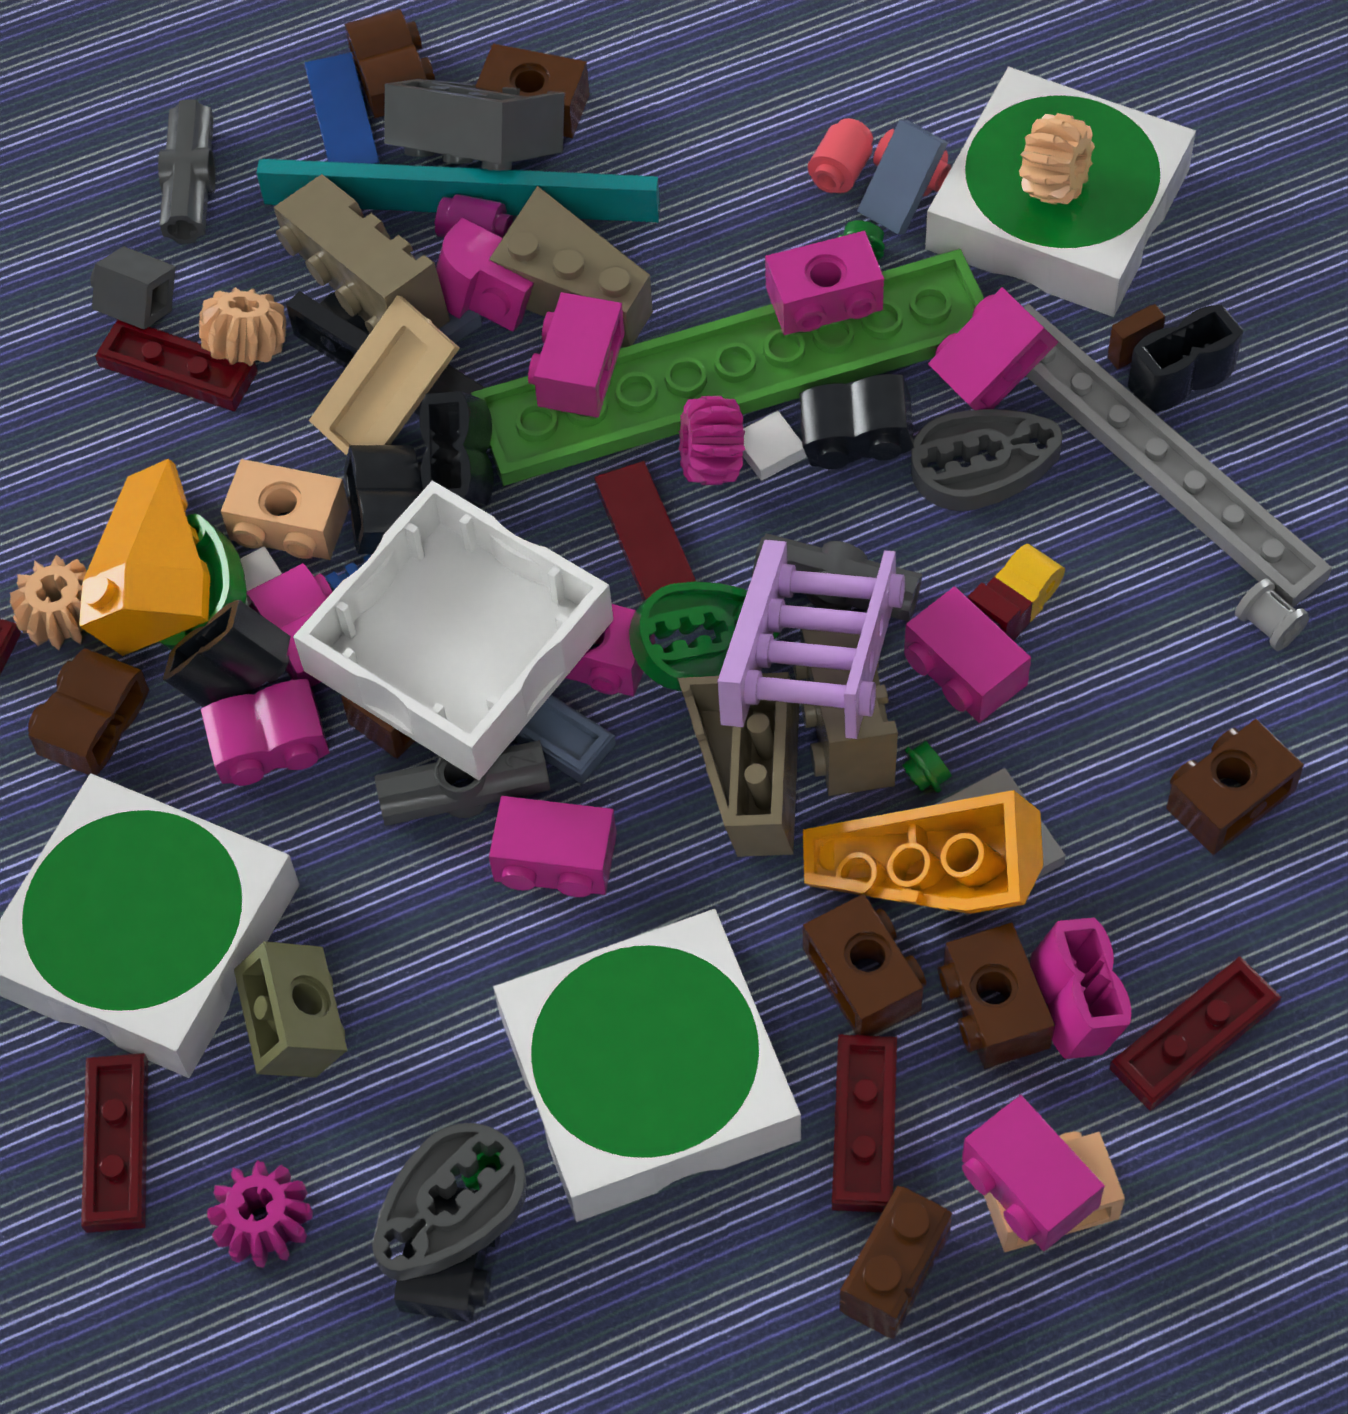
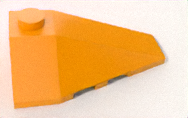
(146, 566)
(939, 856)

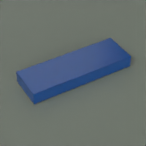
(341, 110)

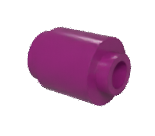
(482, 212)

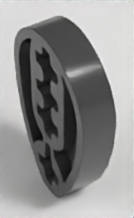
(983, 482)
(432, 1172)

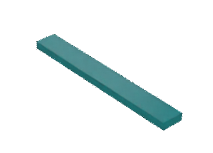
(424, 186)

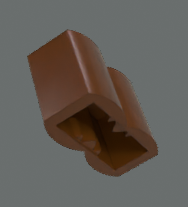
(385, 53)
(88, 711)

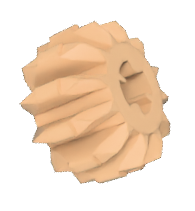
(1056, 158)
(242, 326)
(50, 602)

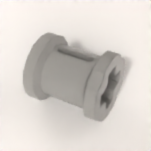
(1272, 614)

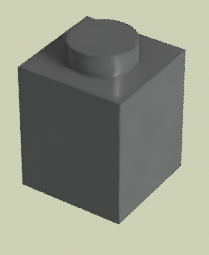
(133, 287)

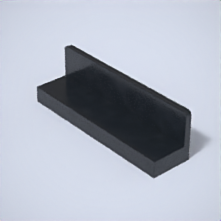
(340, 336)

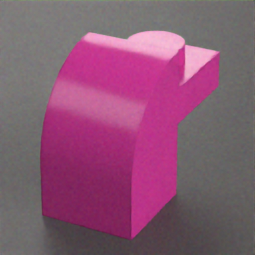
(476, 282)

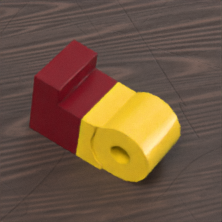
(1019, 589)

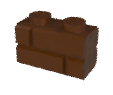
(895, 1262)

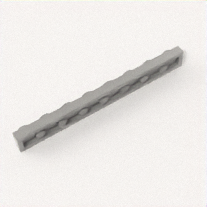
(1177, 470)

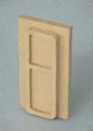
(385, 379)

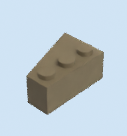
(848, 762)

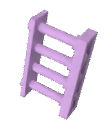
(766, 612)

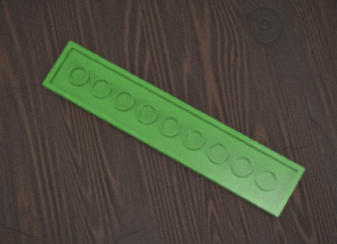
(734, 359)

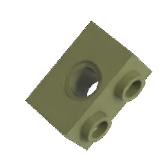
(290, 1010)

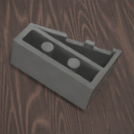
(472, 122)

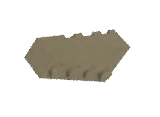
(356, 254)

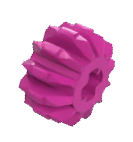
(711, 440)
(238, 1225)

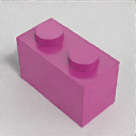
(992, 351)
(577, 354)
(966, 655)
(552, 846)
(1030, 1174)

